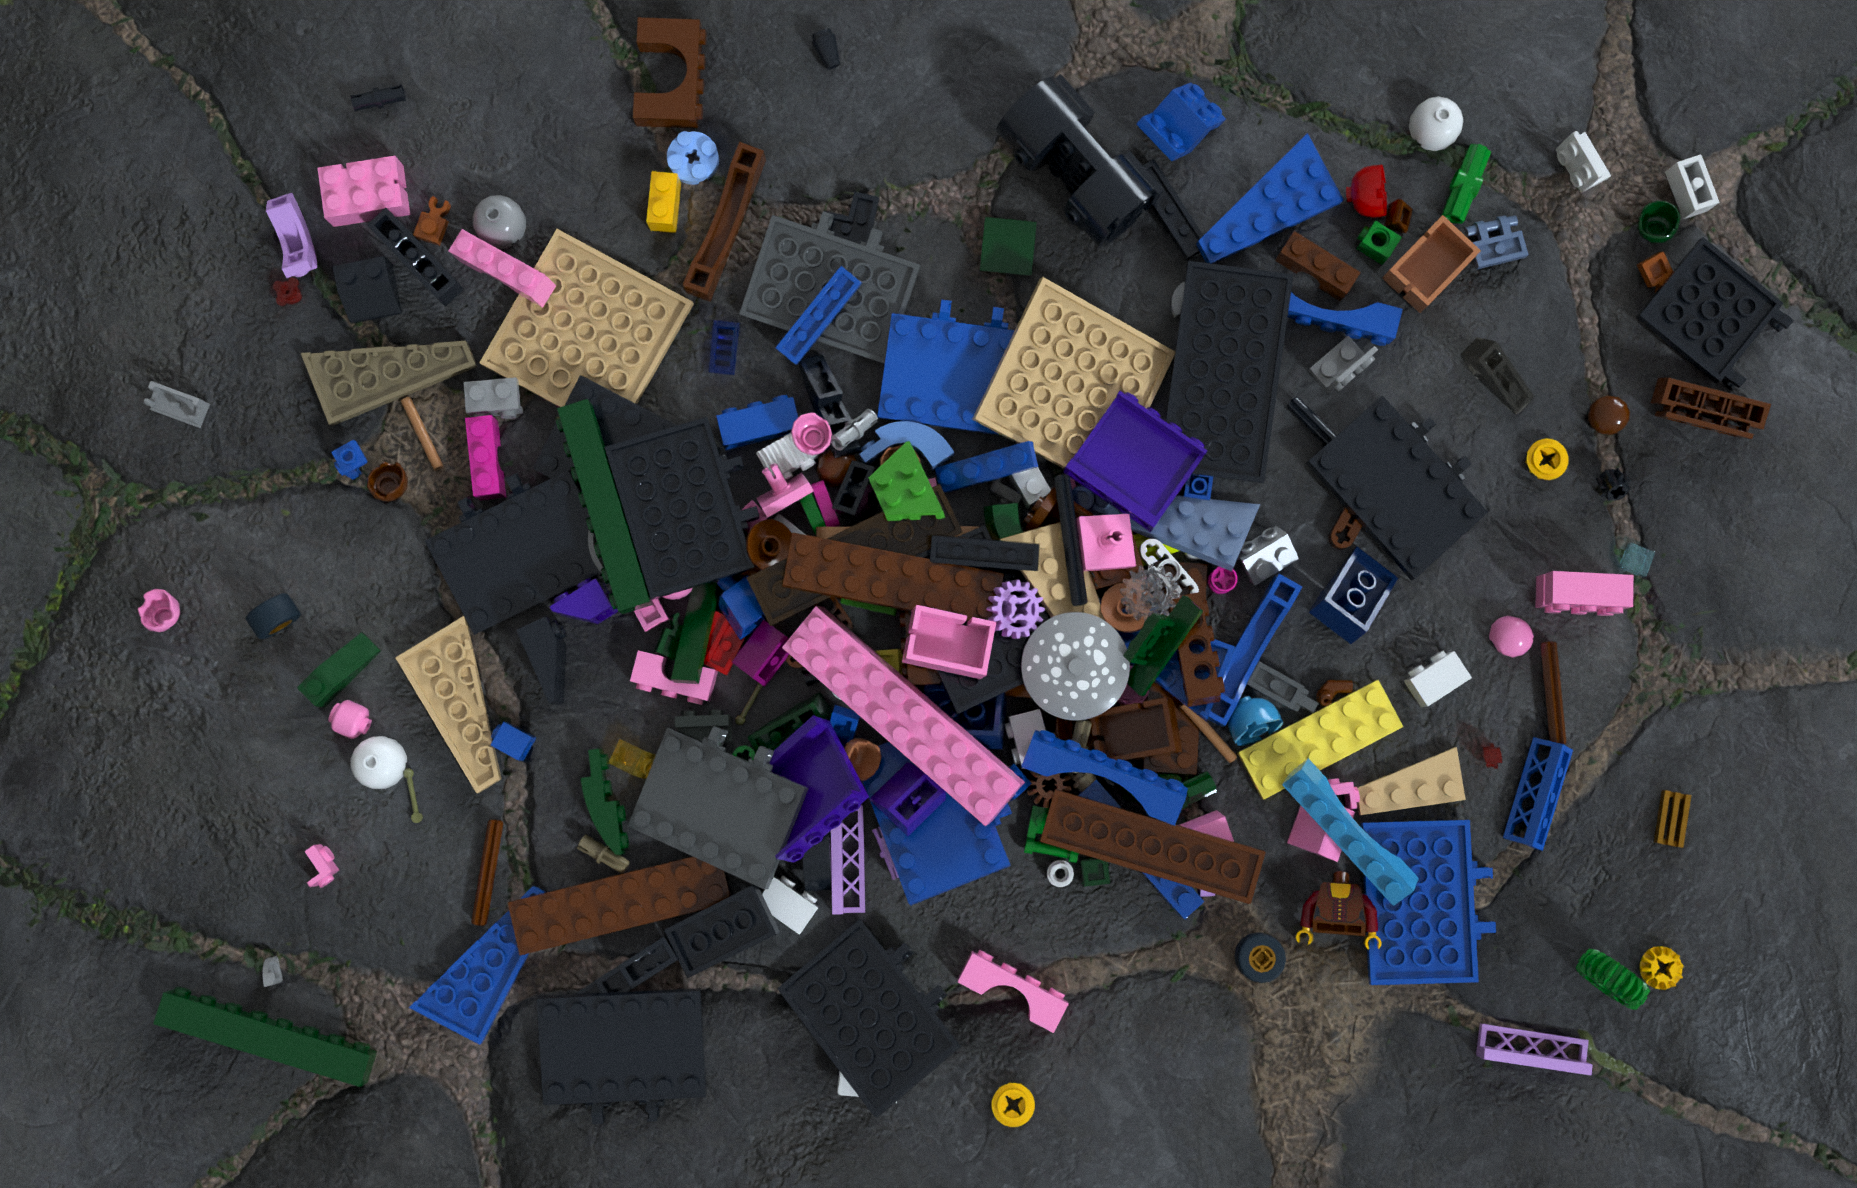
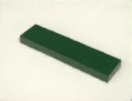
(695, 634)

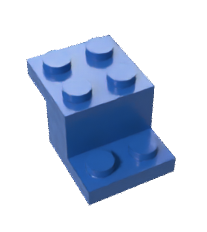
(1181, 121)

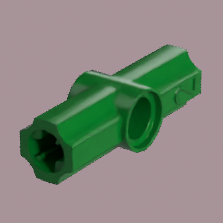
(1466, 183)

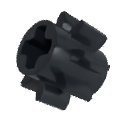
(1613, 484)

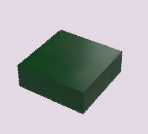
(1094, 872)

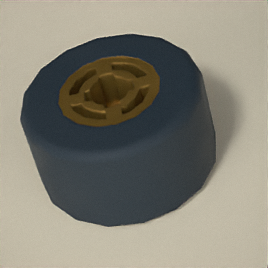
(273, 616)
(1256, 949)

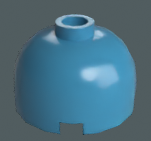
(1253, 719)

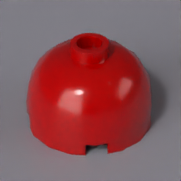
(1368, 192)

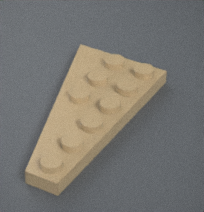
(1052, 573)
(450, 688)

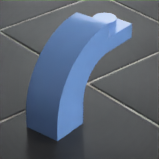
(922, 438)

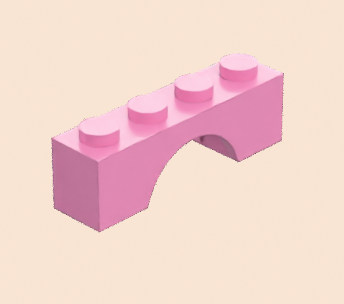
(503, 267)
(982, 974)

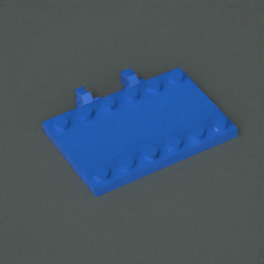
(940, 368)
(945, 848)
(1435, 927)

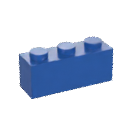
(757, 422)

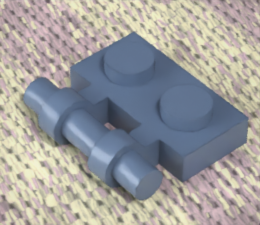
(1500, 248)

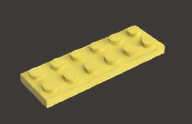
(1321, 737)

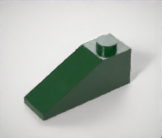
(338, 671)
(783, 726)

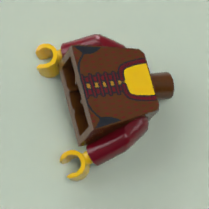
(1339, 910)

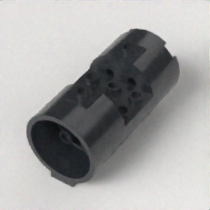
(1050, 130)

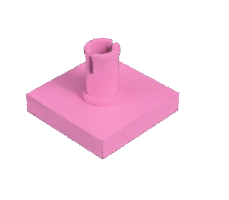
(783, 491)
(1106, 542)

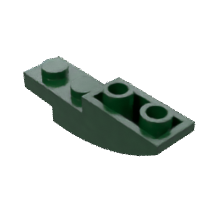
(604, 813)

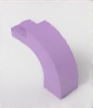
(293, 235)

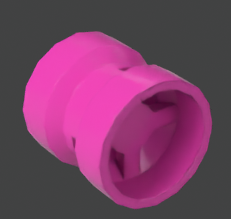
(1224, 577)

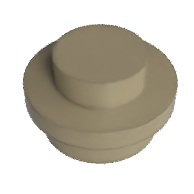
(1083, 780)

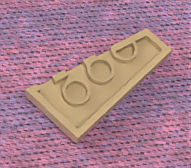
(1421, 784)

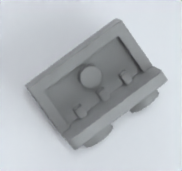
(493, 398)
(1267, 554)

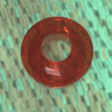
(1492, 756)

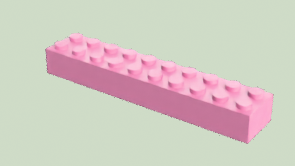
(903, 715)

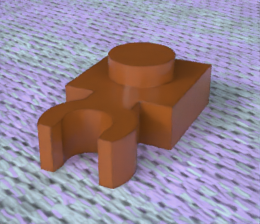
(431, 225)
(1655, 270)

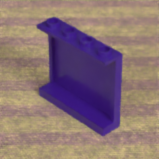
(1135, 460)
(819, 762)

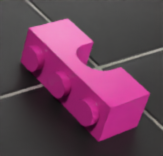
(483, 441)

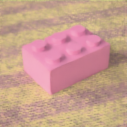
(363, 190)
(1584, 592)
(946, 645)

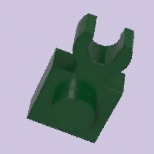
(669, 639)

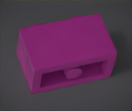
(762, 653)

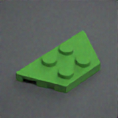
(904, 487)

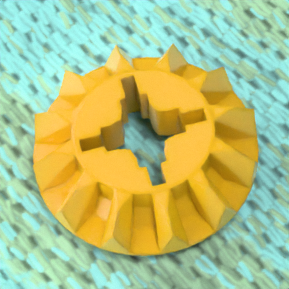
(1558, 462)
(1649, 967)
(1011, 1117)

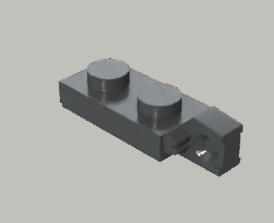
(1280, 688)

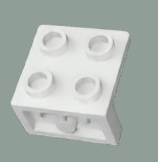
(1582, 161)

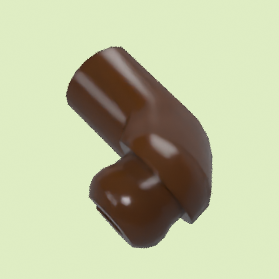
(1331, 688)

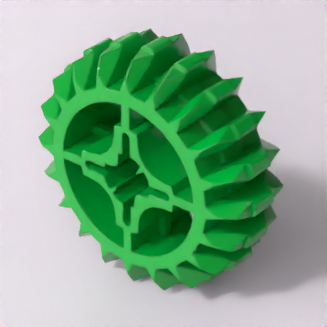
(1612, 979)

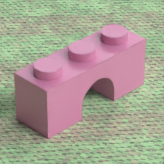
(650, 672)

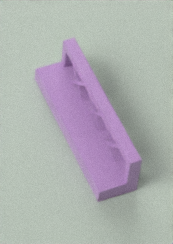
(837, 867)
(1533, 1059)

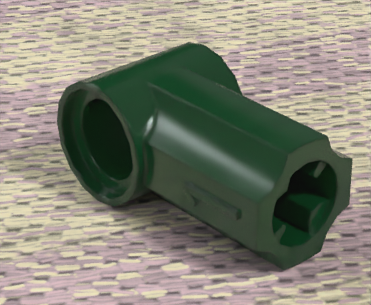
(1198, 788)

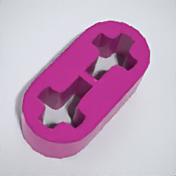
(825, 504)

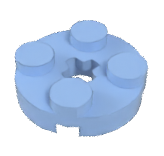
(686, 144)

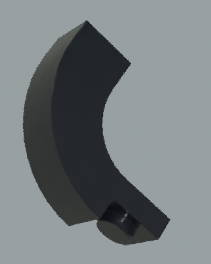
(818, 866)

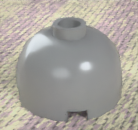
(499, 221)

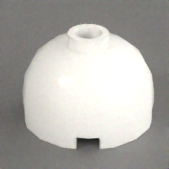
(1436, 123)
(378, 762)

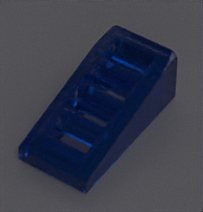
(735, 326)

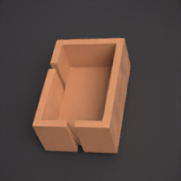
(1431, 264)

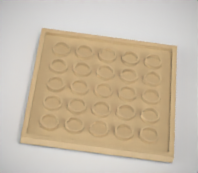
(595, 325)
(1066, 373)

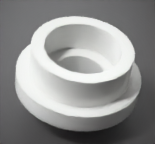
(1068, 873)

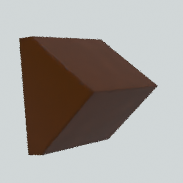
(1398, 216)

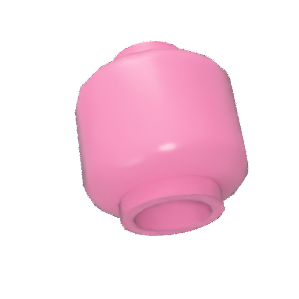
(349, 719)

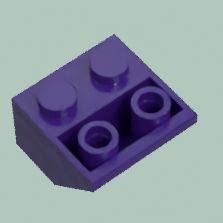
(587, 603)
(909, 798)

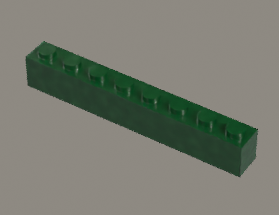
(604, 507)
(265, 1037)

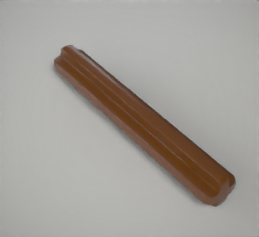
(1553, 692)
(487, 872)

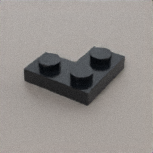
(860, 220)

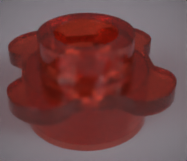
(292, 297)

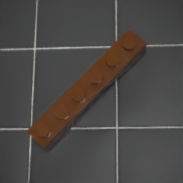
(716, 247)

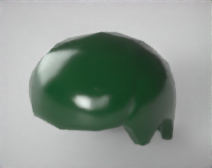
(1658, 221)

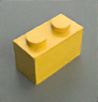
(663, 202)

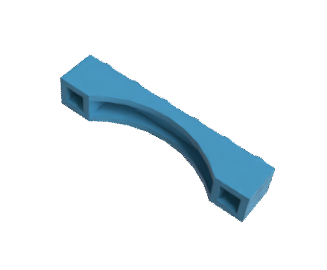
(1380, 866)

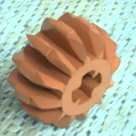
(1048, 794)

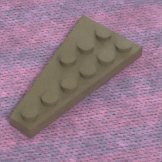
(371, 377)

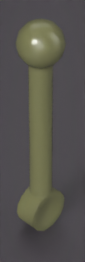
(740, 719)
(416, 816)

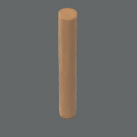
(422, 433)
(1210, 733)

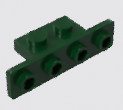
(1158, 642)

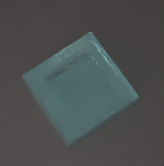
(1636, 559)

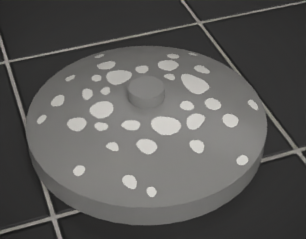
(1075, 666)

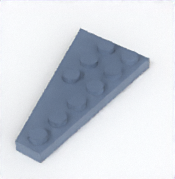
(1198, 527)

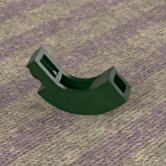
(1002, 520)

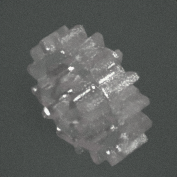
(1149, 581)

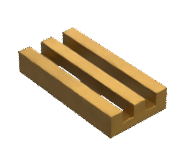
(1682, 819)

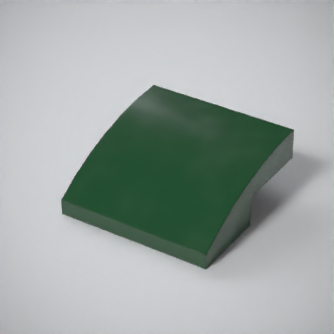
(1008, 246)

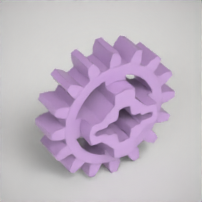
(1026, 610)

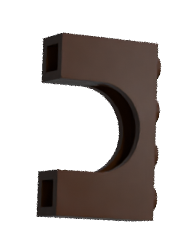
(681, 106)

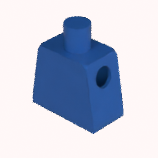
(740, 606)

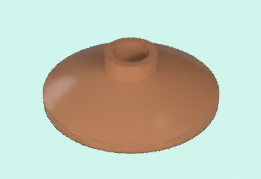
(1112, 611)

